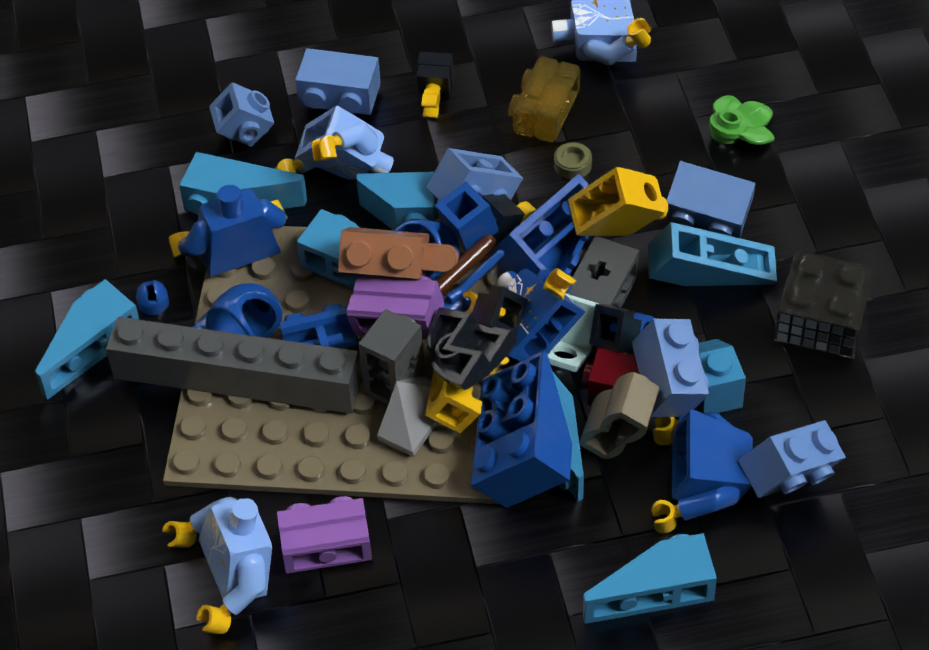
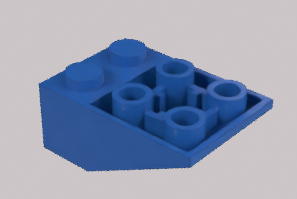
(521, 434)

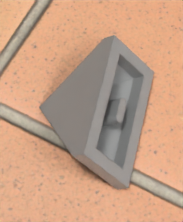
(405, 420)

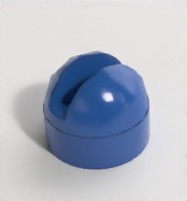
(155, 306)

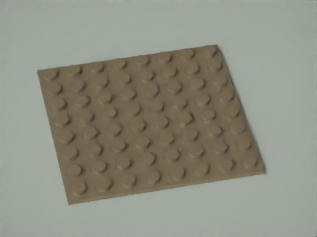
(310, 450)

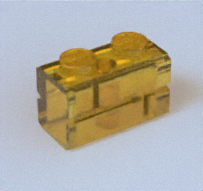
(545, 99)

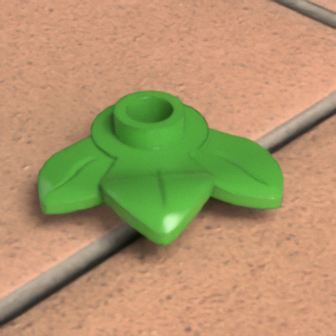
(740, 121)

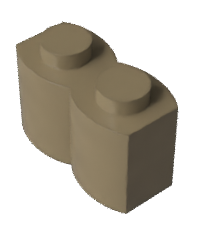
(619, 415)

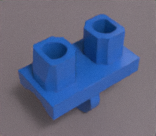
(326, 328)

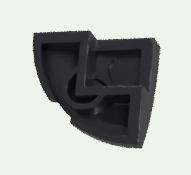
(465, 349)

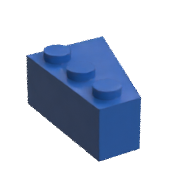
(545, 237)

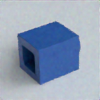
(467, 215)

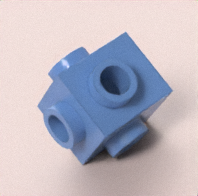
(241, 114)

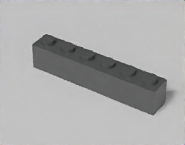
(234, 364)

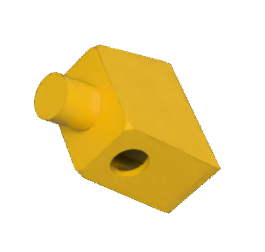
(628, 201)

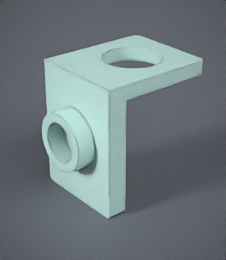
(576, 340)

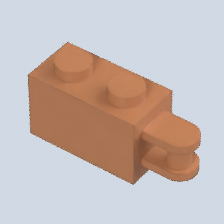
(393, 253)

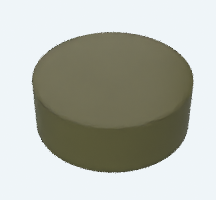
(572, 160)

